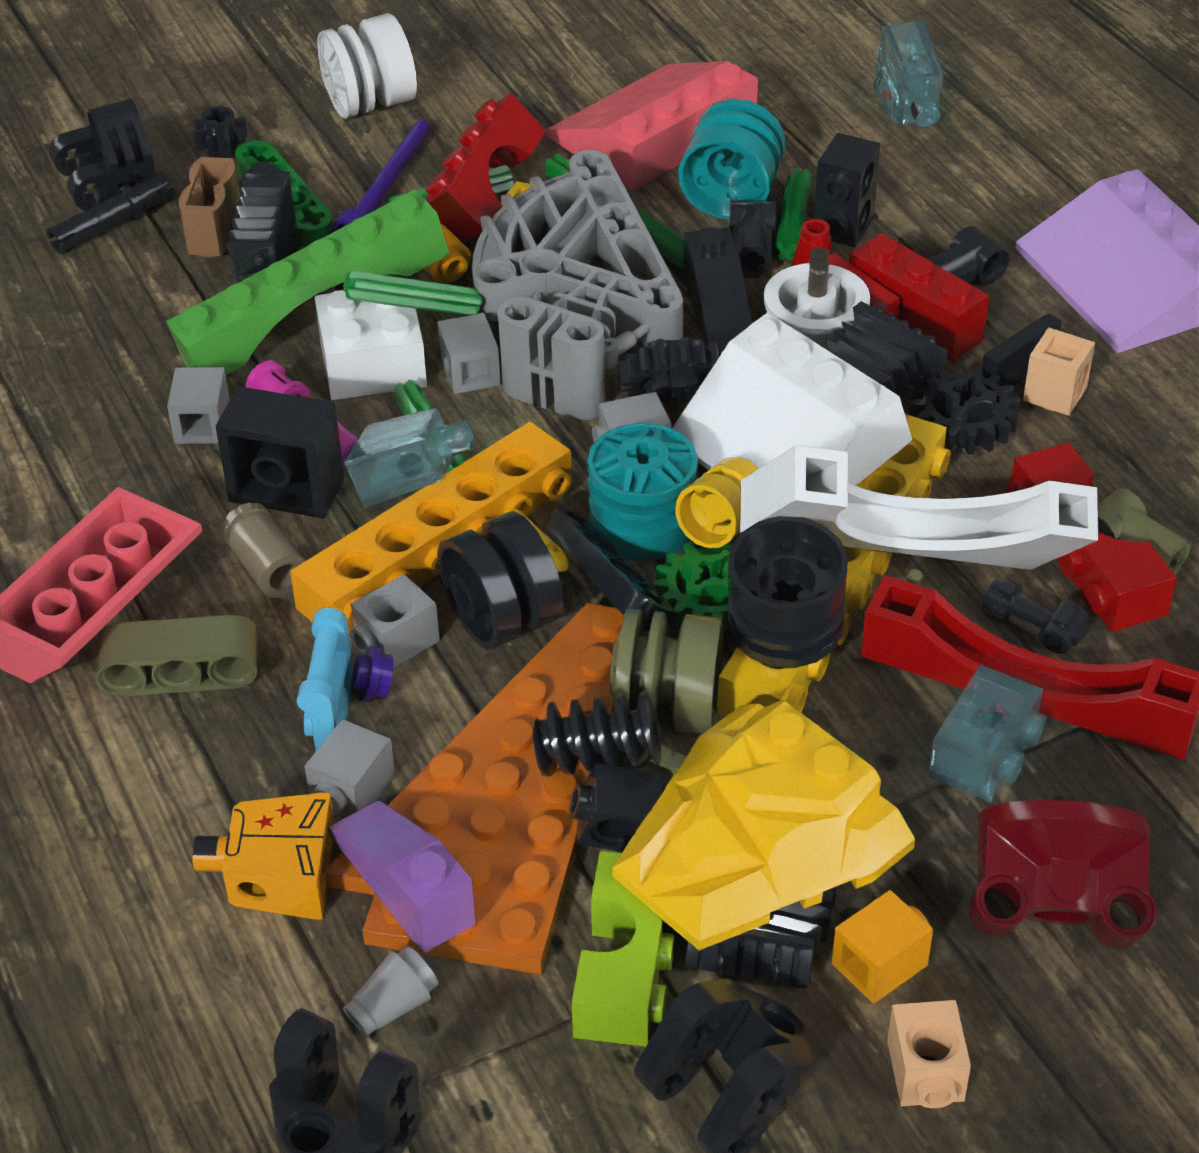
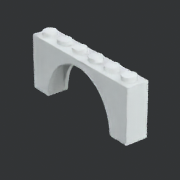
(998, 530)

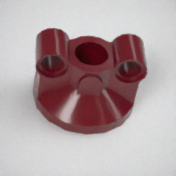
(1064, 867)

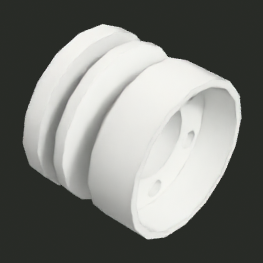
(367, 65)

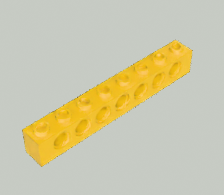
(905, 475)

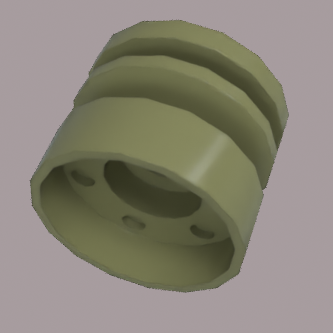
(670, 669)

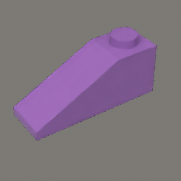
(408, 873)

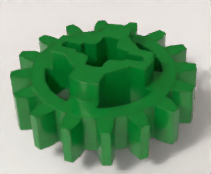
(703, 580)

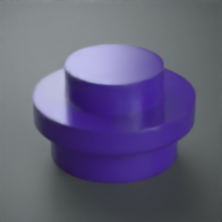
(373, 674)

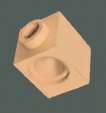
(1058, 371)
(934, 1032)

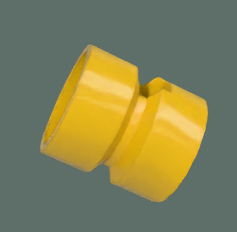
(712, 504)

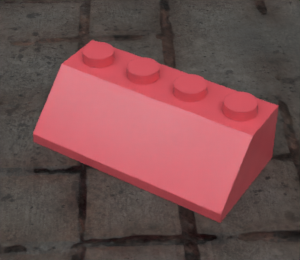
(87, 581)

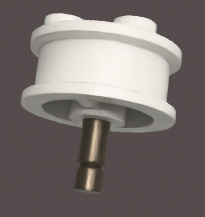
(815, 297)

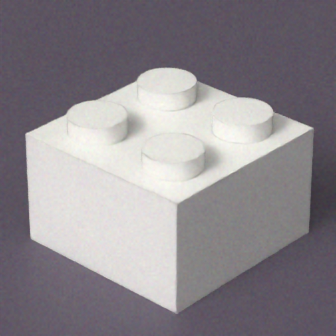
(368, 346)

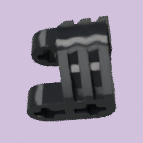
(105, 153)
(757, 1039)
(307, 1078)

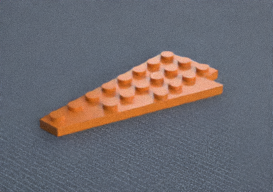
(500, 811)

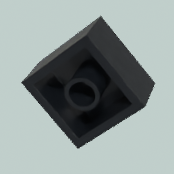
(280, 451)

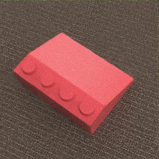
(653, 118)

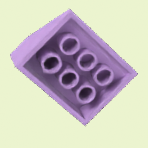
(1122, 260)

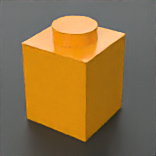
(882, 946)

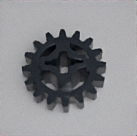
(668, 368)
(969, 406)

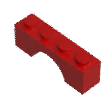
(500, 137)
(1118, 577)

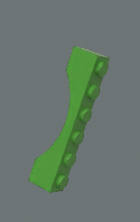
(231, 324)

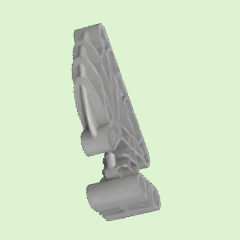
(556, 308)

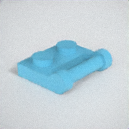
(329, 680)

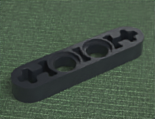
(604, 564)

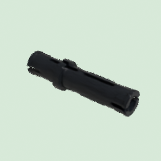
(126, 204)

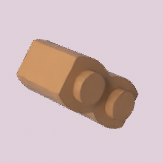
(209, 206)

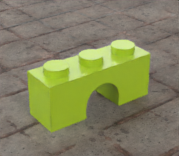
(619, 989)

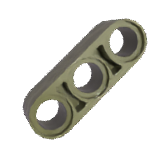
(177, 655)

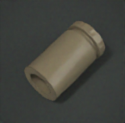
(261, 548)

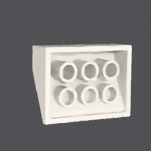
(787, 391)

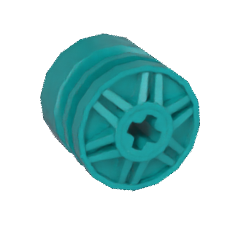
(731, 156)
(635, 488)

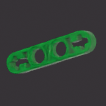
(311, 207)

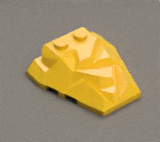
(757, 822)

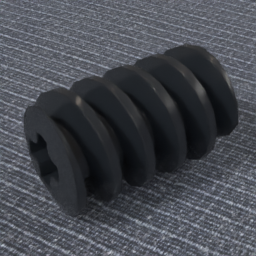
(597, 736)

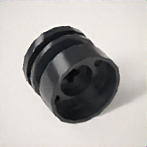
(787, 591)

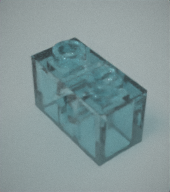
(986, 734)

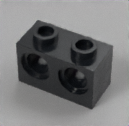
(847, 187)

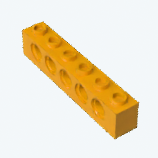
(514, 473)

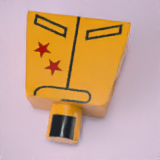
(274, 854)

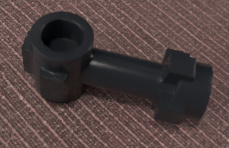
(1059, 627)

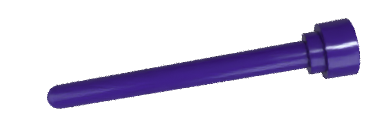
(387, 176)

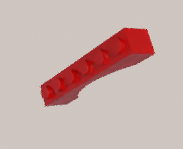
(1135, 702)

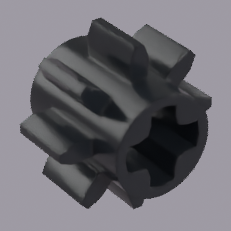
(220, 132)

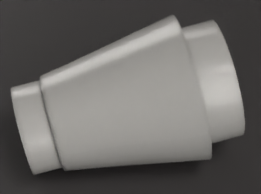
(391, 991)

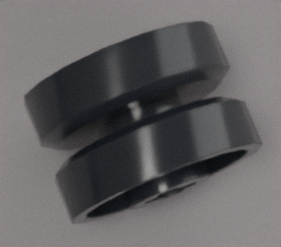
(500, 579)

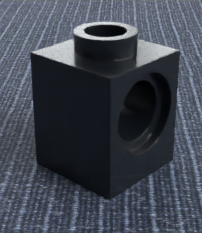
(613, 805)

